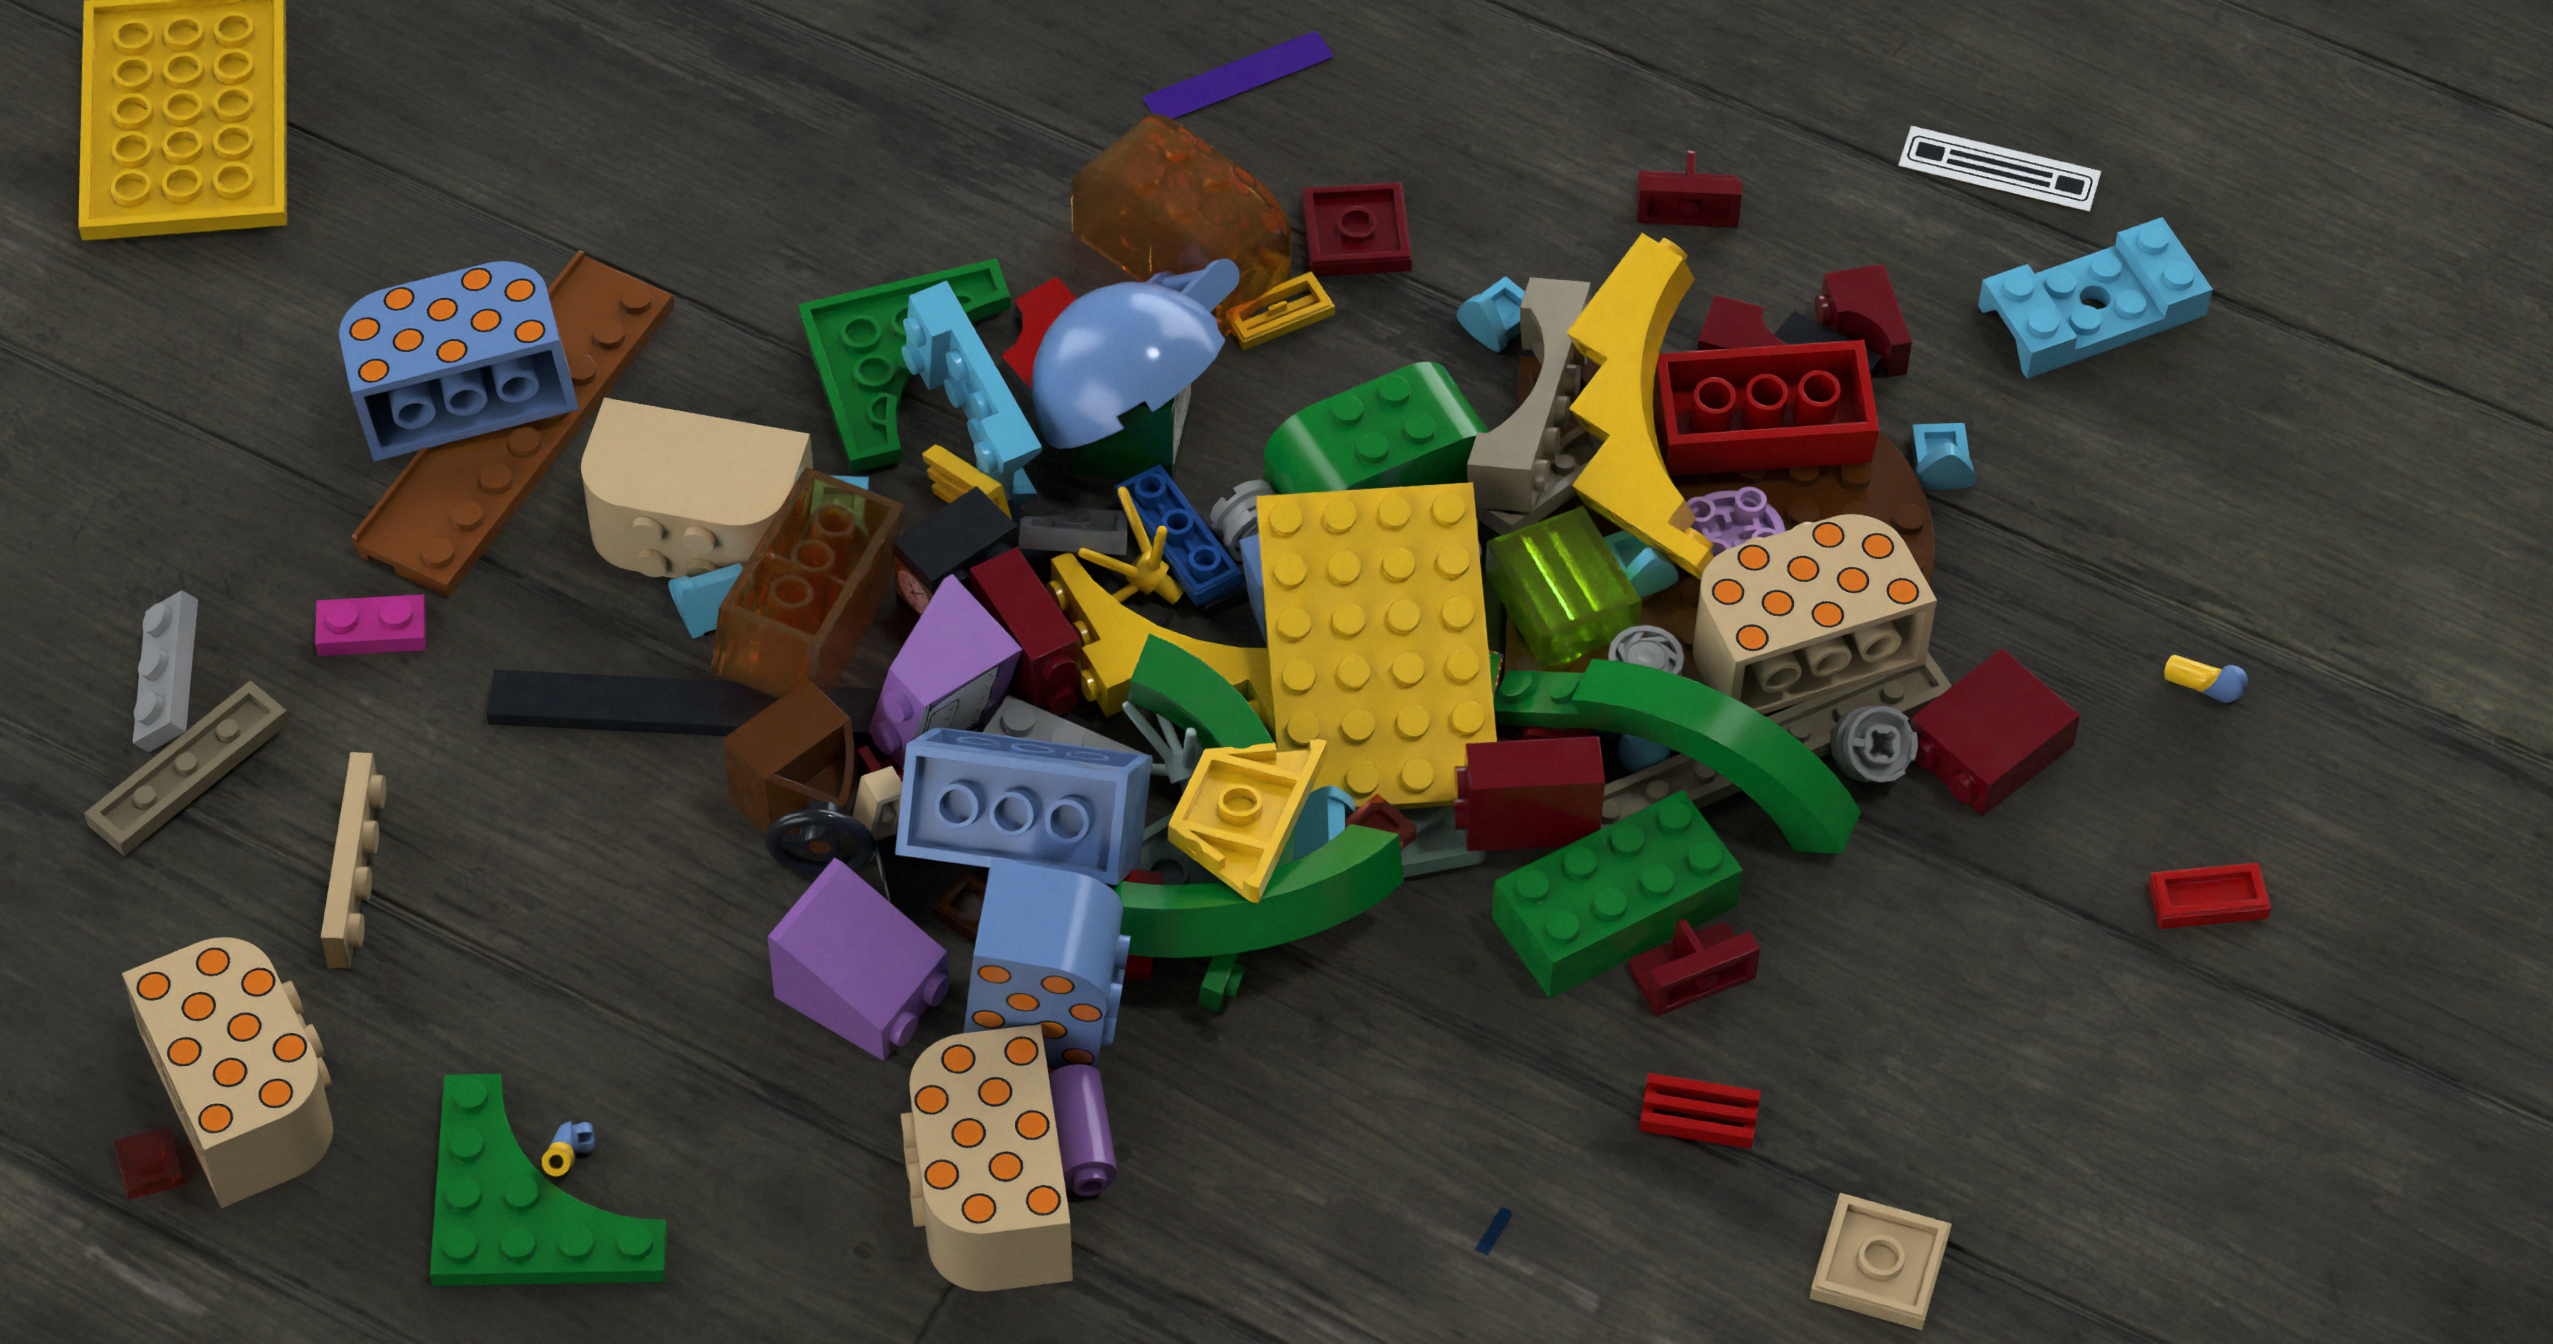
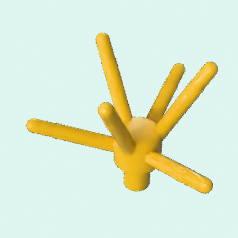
(1148, 569)

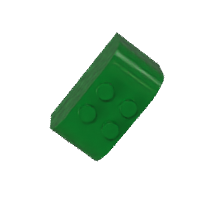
(1380, 434)

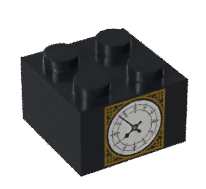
(948, 544)

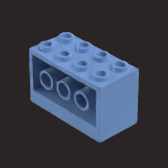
(1023, 803)

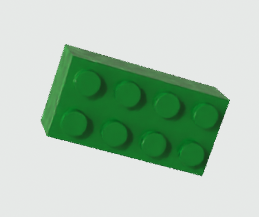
(1615, 893)

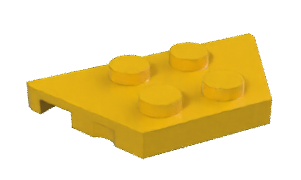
(1244, 810)

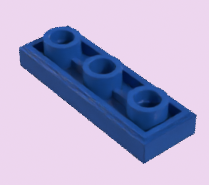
(1190, 547)

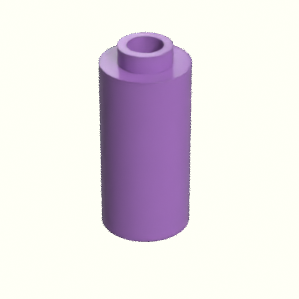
(1082, 1129)

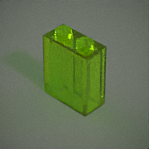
(1562, 586)

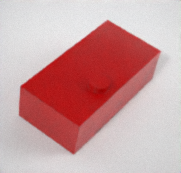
(1765, 408)

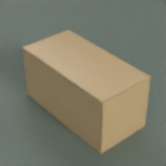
(879, 802)

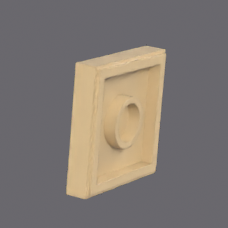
(1880, 1261)

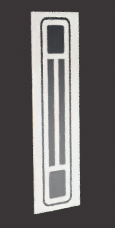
(2000, 168)

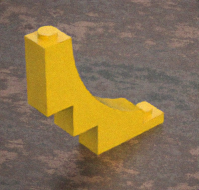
(1624, 335)

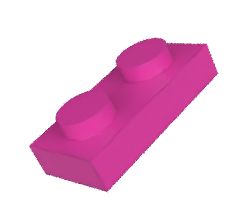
(370, 625)

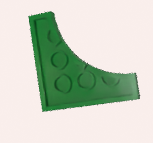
(860, 357)
(512, 1225)

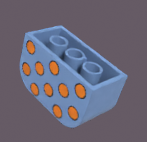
(454, 358)
(1049, 958)

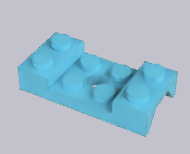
(2141, 280)
(949, 352)

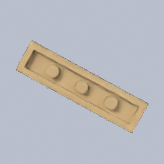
(350, 878)

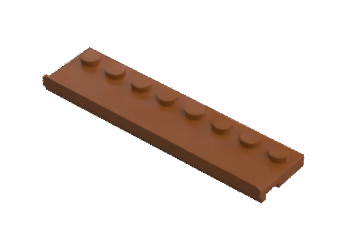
(465, 491)

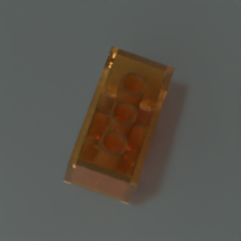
(1176, 206)
(808, 588)

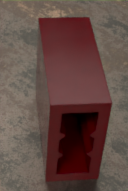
(1051, 651)
(1993, 732)
(1529, 793)

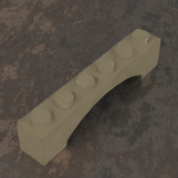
(1513, 459)

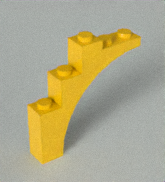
(1116, 636)

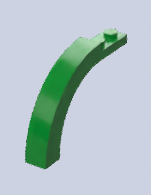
(1199, 697)
(1698, 722)
(1299, 901)

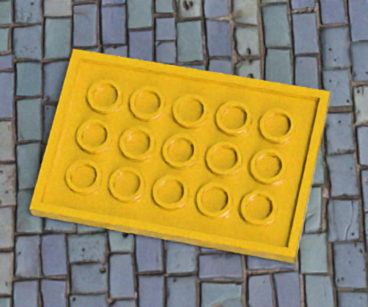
(182, 117)
(1378, 636)

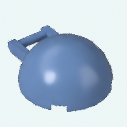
(1126, 349)

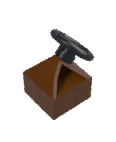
(799, 780)

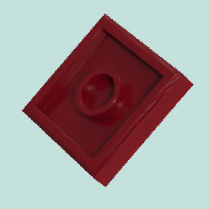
(1356, 229)

